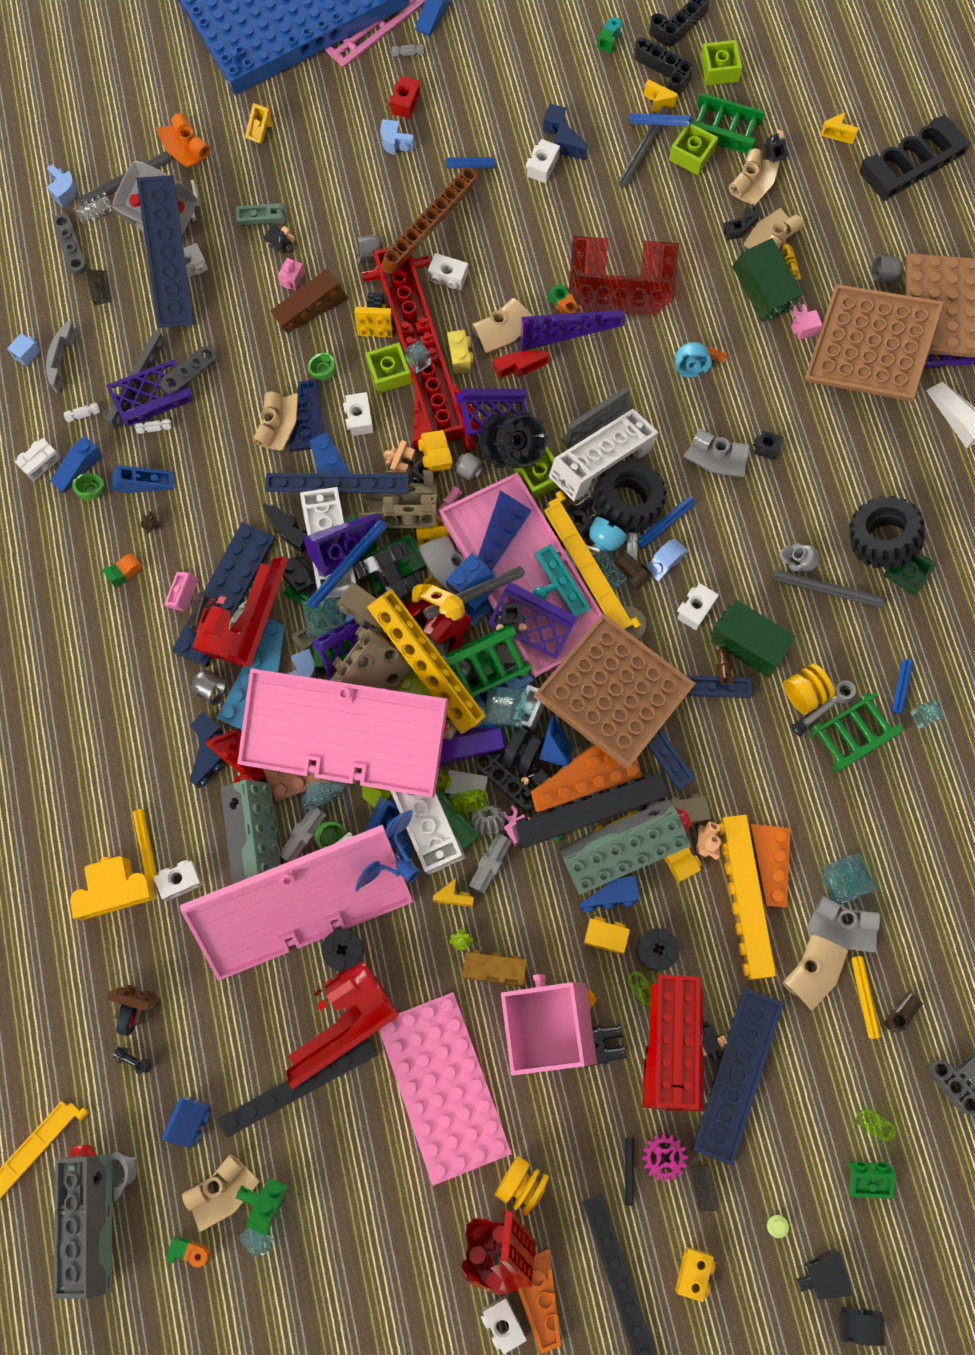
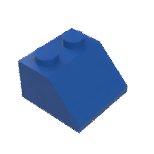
(469, 574)
(383, 814)
(187, 1122)

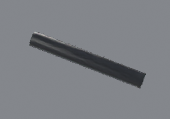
(629, 1171)

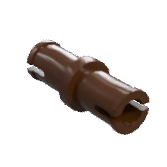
(724, 666)

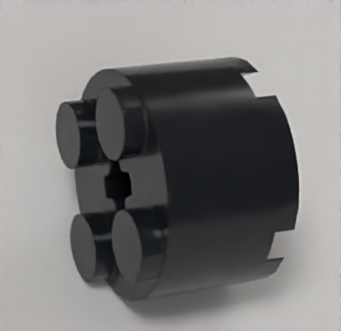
(660, 938)
(332, 945)
(862, 1328)

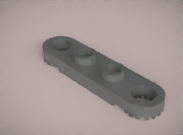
(69, 244)
(188, 369)

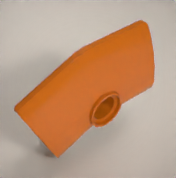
(182, 142)

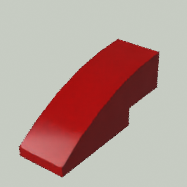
(520, 363)

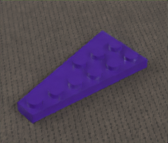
(550, 329)

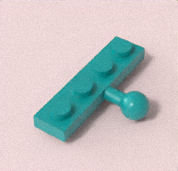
(560, 581)

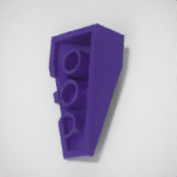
(332, 545)
(471, 744)

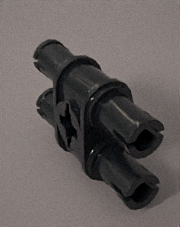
(579, 518)
(604, 1055)

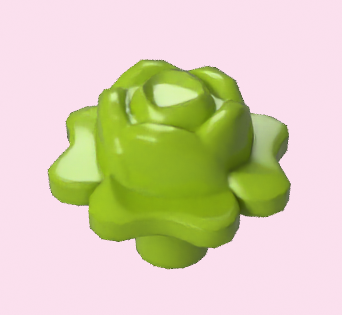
(461, 940)

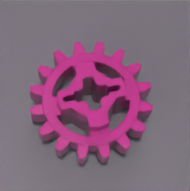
(671, 1150)

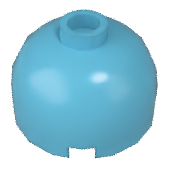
(692, 359)
(606, 536)

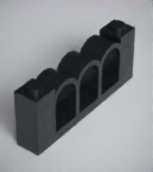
(940, 131)

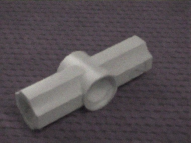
(302, 835)
(490, 863)

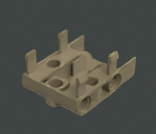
(407, 510)
(376, 666)

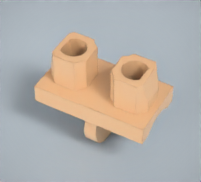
(397, 458)
(708, 840)

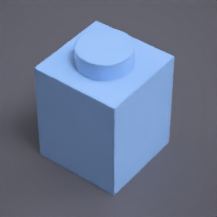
(24, 349)

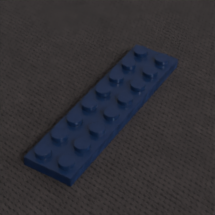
(165, 251)
(230, 580)
(737, 1076)

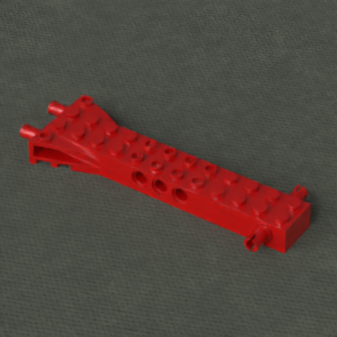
(434, 391)

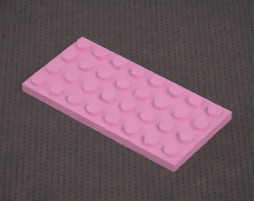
(444, 1089)

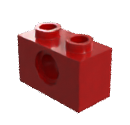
(405, 97)

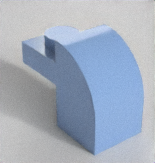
(394, 140)
(63, 188)
(666, 558)
(304, 664)

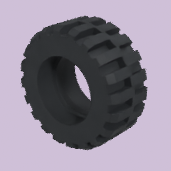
(633, 476)
(881, 513)

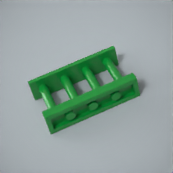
(729, 138)
(488, 643)
(857, 751)

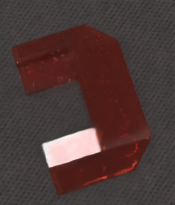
(631, 294)

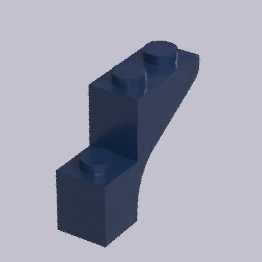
(566, 138)
(206, 761)

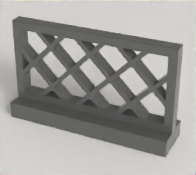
(597, 418)

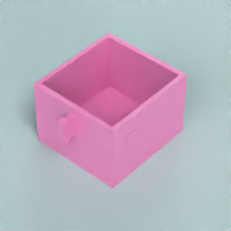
(548, 1027)

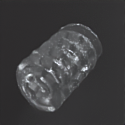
(93, 209)

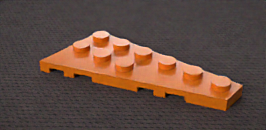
(585, 775)

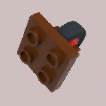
(131, 1007)

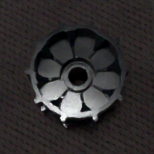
(528, 439)
(388, 572)

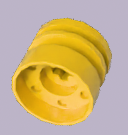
(809, 688)
(522, 1186)

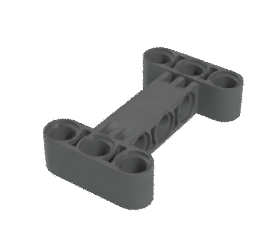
(964, 1078)

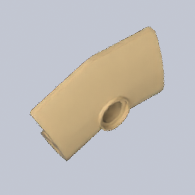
(755, 178)
(774, 226)
(497, 335)
(283, 412)
(827, 963)
(213, 1206)

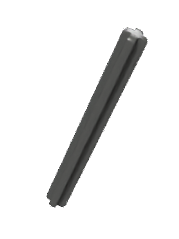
(641, 151)
(114, 184)
(828, 588)
(480, 589)

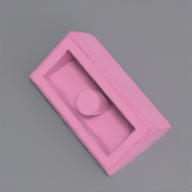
(181, 591)

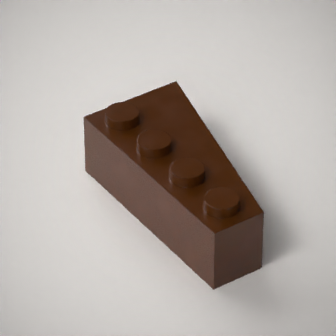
(309, 301)

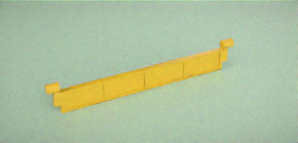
(586, 564)
(37, 1144)

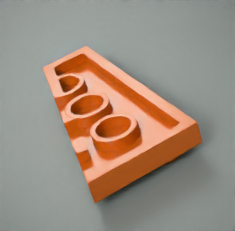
(772, 856)
(541, 1304)

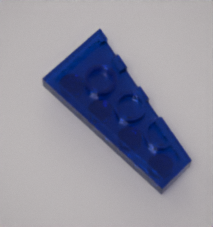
(309, 417)
(503, 527)

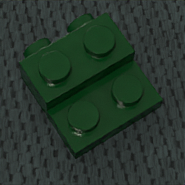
(912, 575)

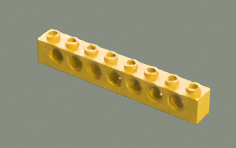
(426, 660)

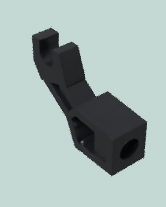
(743, 225)

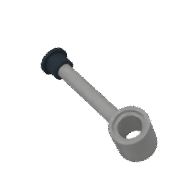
(801, 726)

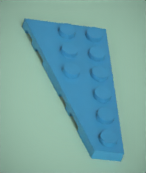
(266, 658)

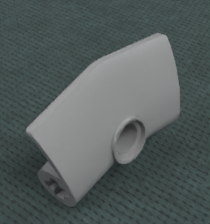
(727, 461)
(441, 559)
(856, 935)

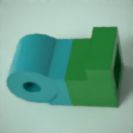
(608, 34)

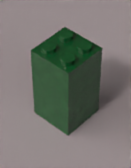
(767, 280)
(751, 638)

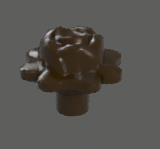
(148, 522)

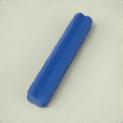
(472, 162)
(902, 686)

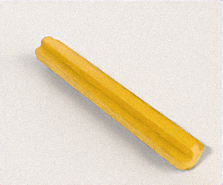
(144, 843)
(866, 997)

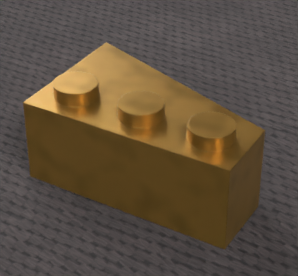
(494, 968)

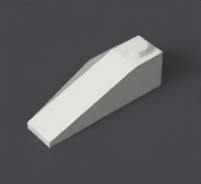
(956, 411)

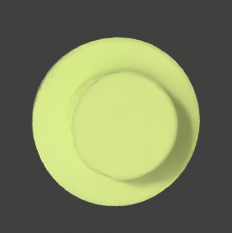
(777, 1226)

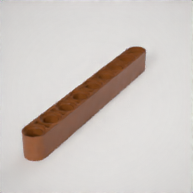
(428, 220)

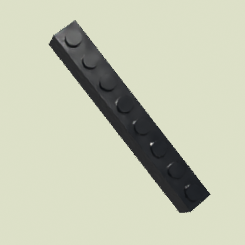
(589, 811)

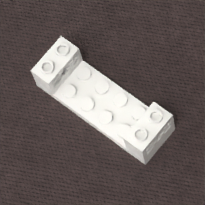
(601, 450)
(322, 511)
(430, 831)

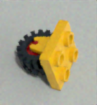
(374, 317)

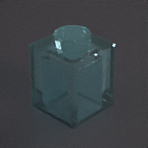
(418, 356)
(927, 714)
(256, 1242)

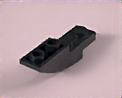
(286, 527)

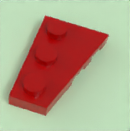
(228, 747)

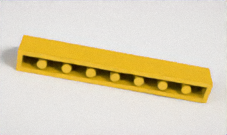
(747, 898)

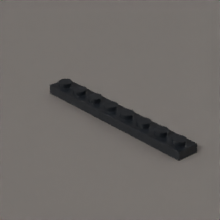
(283, 1094)
(618, 1276)

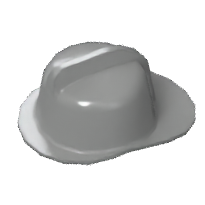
(123, 1173)

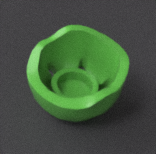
(323, 370)
(90, 490)
(327, 835)

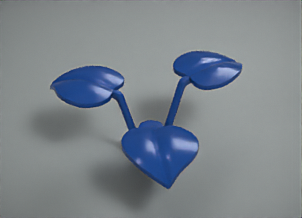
(403, 855)

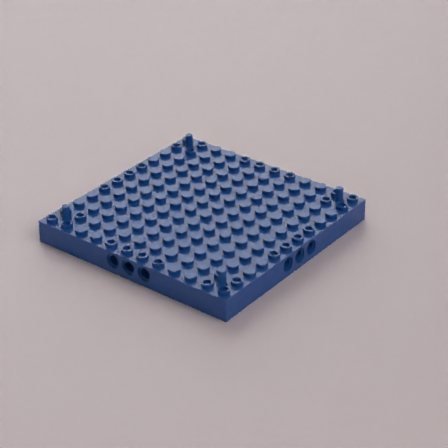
(267, 36)

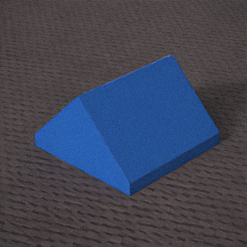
(556, 746)

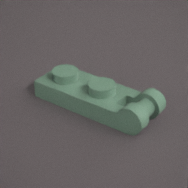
(260, 214)

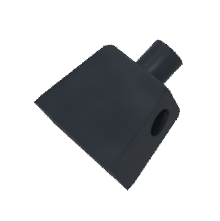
(825, 1277)

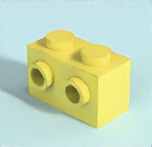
(459, 353)

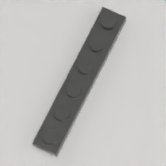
(146, 360)

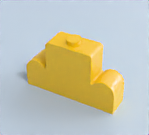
(111, 888)

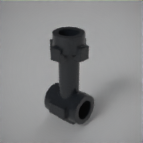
(140, 1066)

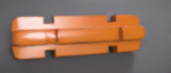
(720, 356)

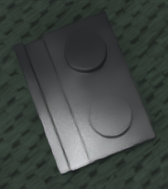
(299, 575)

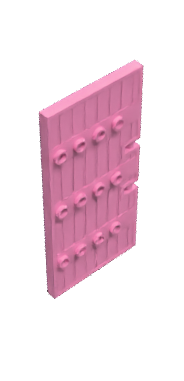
(467, 525)
(343, 728)
(295, 903)

